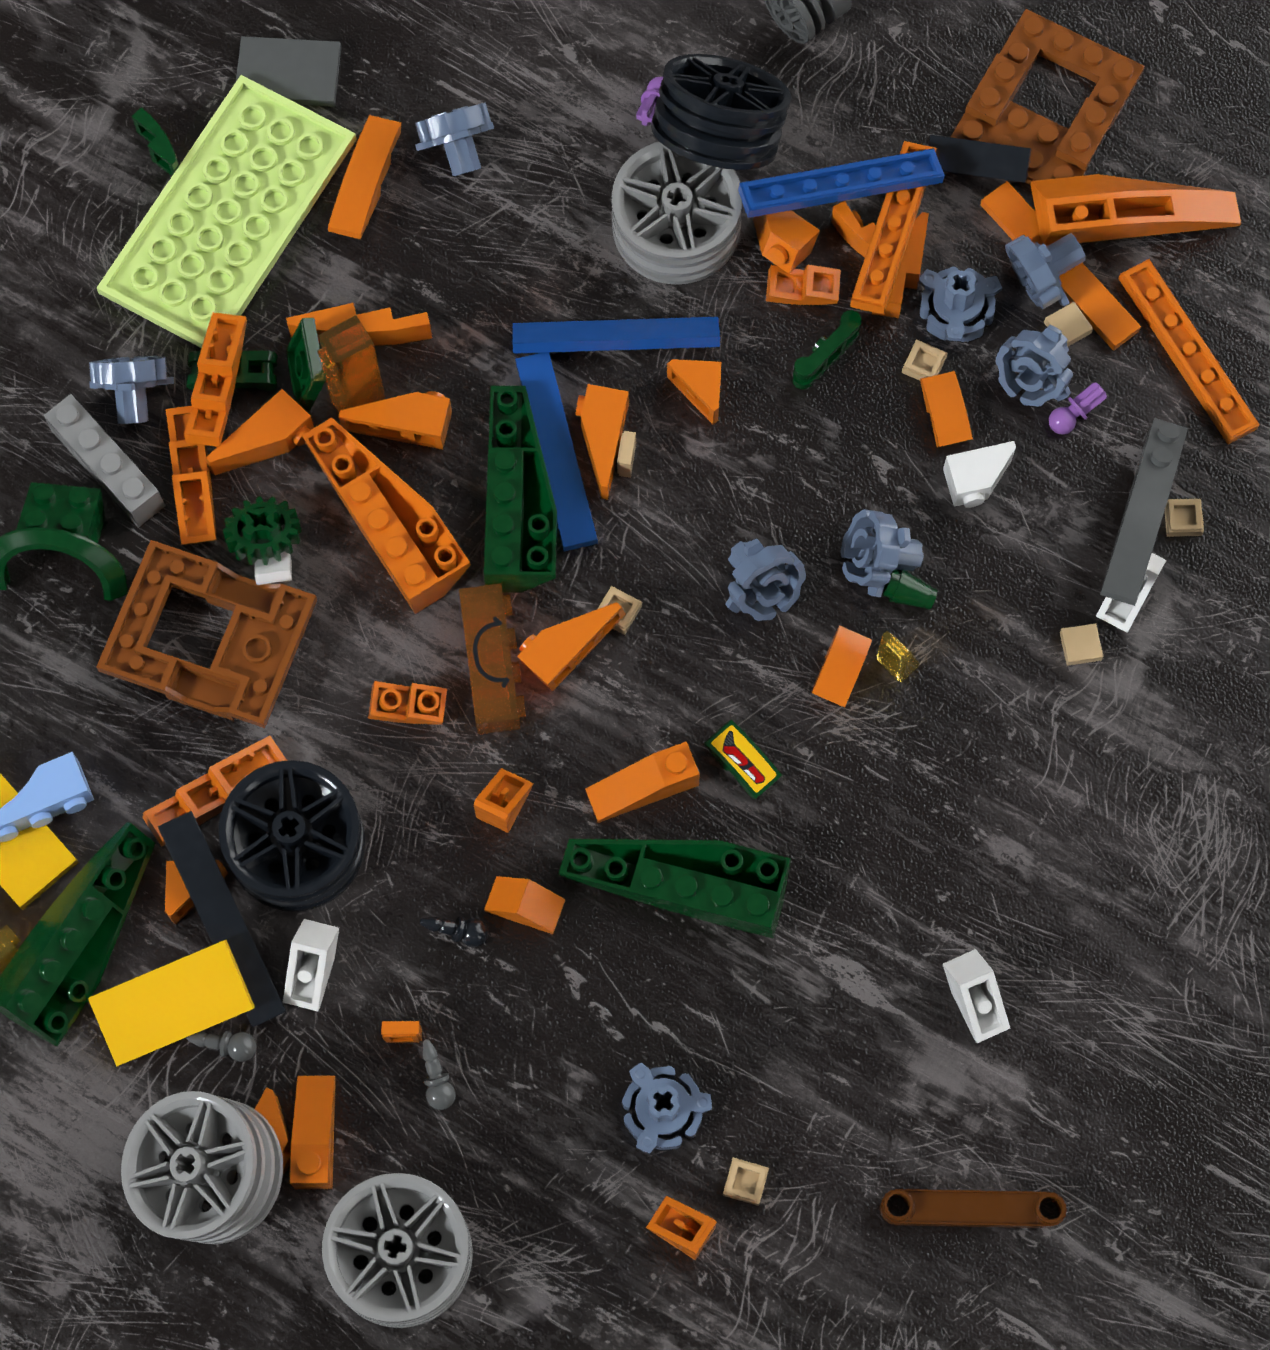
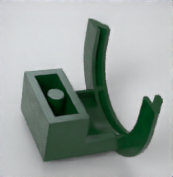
(66, 522)

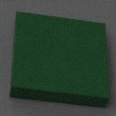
(305, 364)

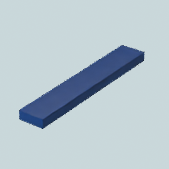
(840, 183)
(616, 335)
(571, 502)

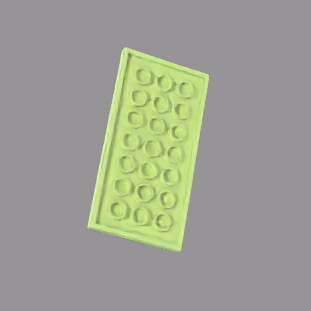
(227, 211)

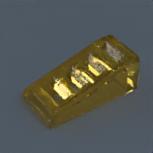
(896, 657)

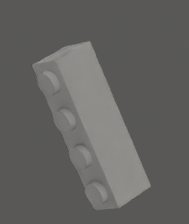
(104, 460)

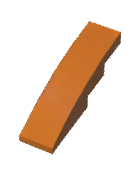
(364, 177)
(378, 324)
(216, 379)
(190, 482)
(209, 792)

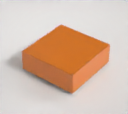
(401, 1031)

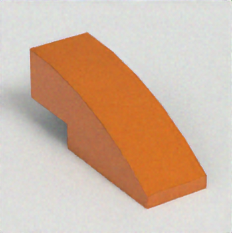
(910, 266)

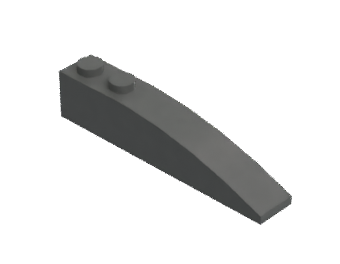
(1144, 511)

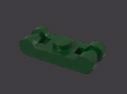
(827, 351)
(263, 381)

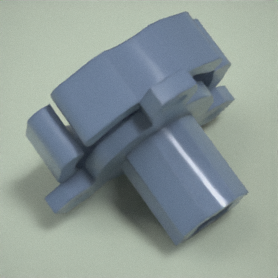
(456, 133)
(1043, 265)
(958, 300)
(1040, 363)
(130, 383)
(878, 547)
(759, 576)
(665, 1121)

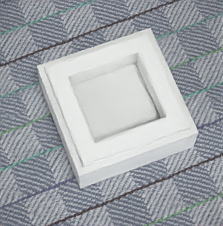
(274, 571)

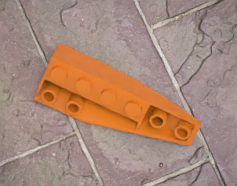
(1121, 207)
(391, 516)

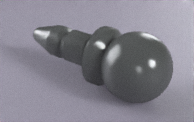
(238, 1046)
(439, 1093)

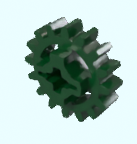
(262, 530)

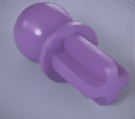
(648, 100)
(1063, 419)

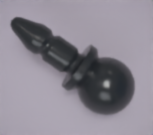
(471, 932)

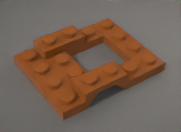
(1055, 149)
(252, 653)

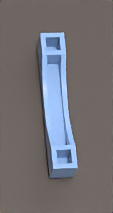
(52, 790)

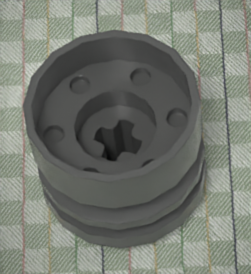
(805, 18)

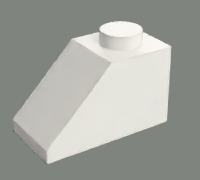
(976, 472)
(1123, 614)
(310, 964)
(977, 995)

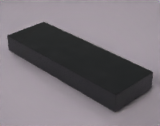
(982, 158)

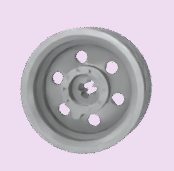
(687, 257)
(201, 1168)
(346, 1239)

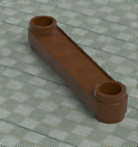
(973, 1208)

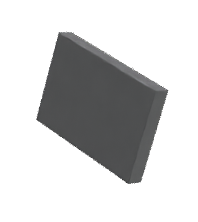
(292, 67)

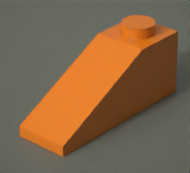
(405, 418)
(602, 424)
(266, 434)
(563, 646)
(644, 782)
(313, 1133)

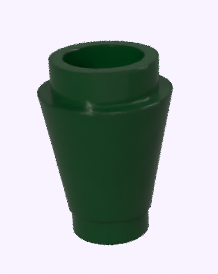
(909, 590)

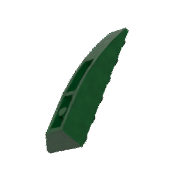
(519, 497)
(687, 877)
(74, 939)

